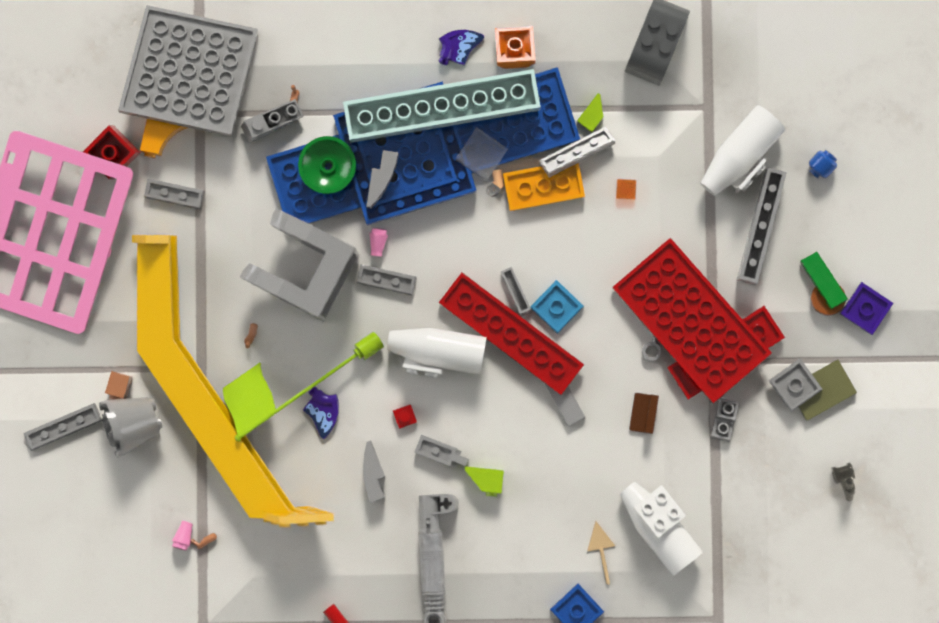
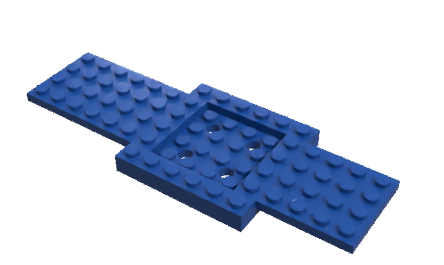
(415, 187)

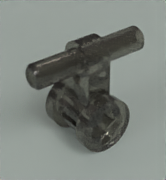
(845, 476)

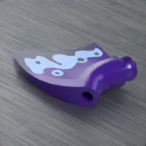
(458, 45)
(323, 411)

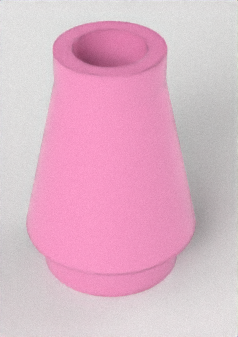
(377, 241)
(183, 536)

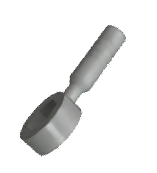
(653, 343)

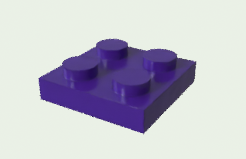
(866, 308)

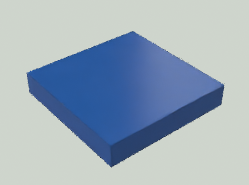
(577, 607)

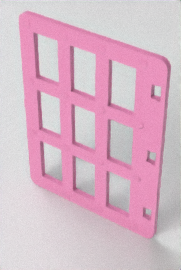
(10, 192)

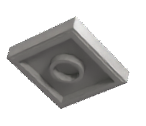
(795, 384)

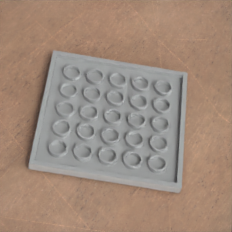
(188, 70)

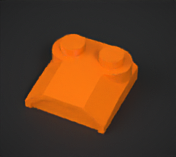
(515, 47)

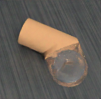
(497, 185)

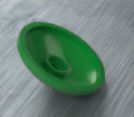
(317, 155)

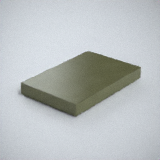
(835, 388)

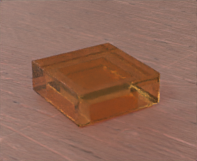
(626, 189)

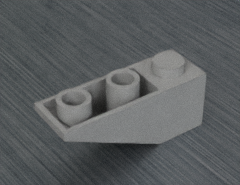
(271, 121)

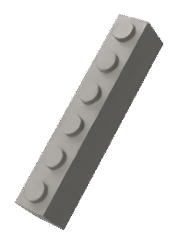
(761, 226)

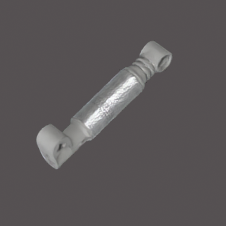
(431, 553)

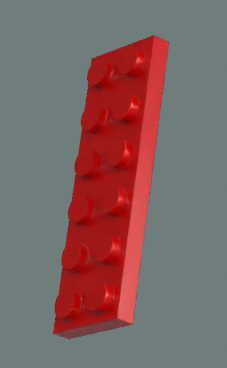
(759, 322)

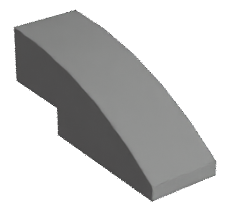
(382, 177)
(372, 472)

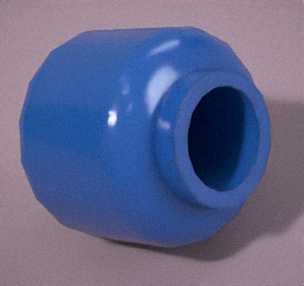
(822, 164)

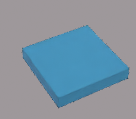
(556, 306)

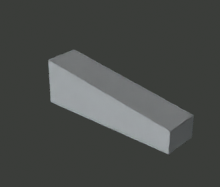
(516, 292)

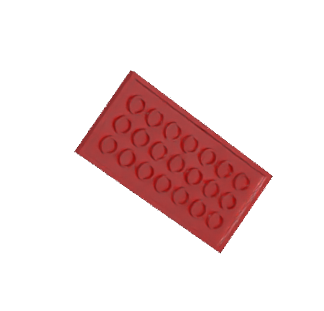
(692, 320)

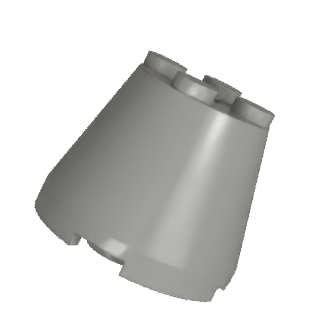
(129, 422)

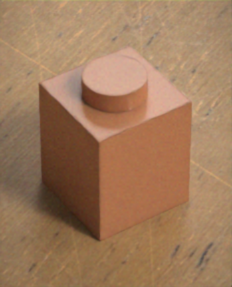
(118, 385)

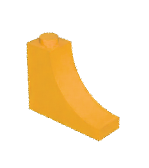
(157, 136)

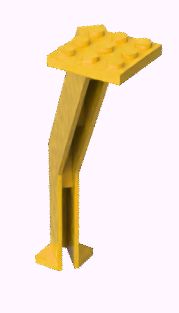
(195, 397)

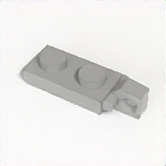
(439, 452)

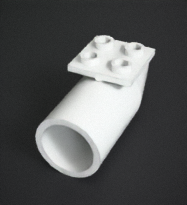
(742, 152)
(437, 349)
(658, 523)

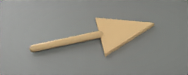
(599, 541)

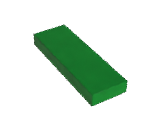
(823, 280)

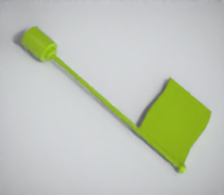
(253, 402)

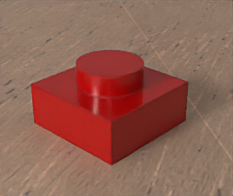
(404, 416)

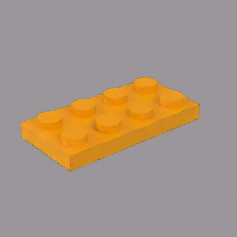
(534, 188)

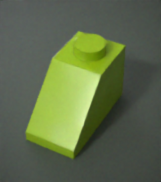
(487, 479)

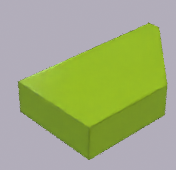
(592, 115)

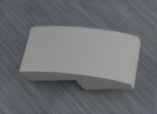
(724, 420)

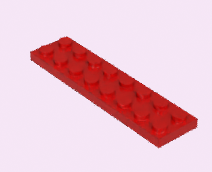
(511, 333)

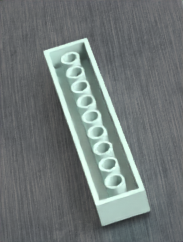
(441, 106)

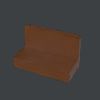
(643, 413)

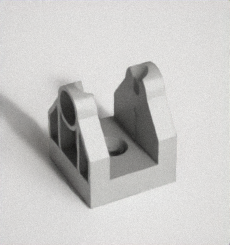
(328, 278)

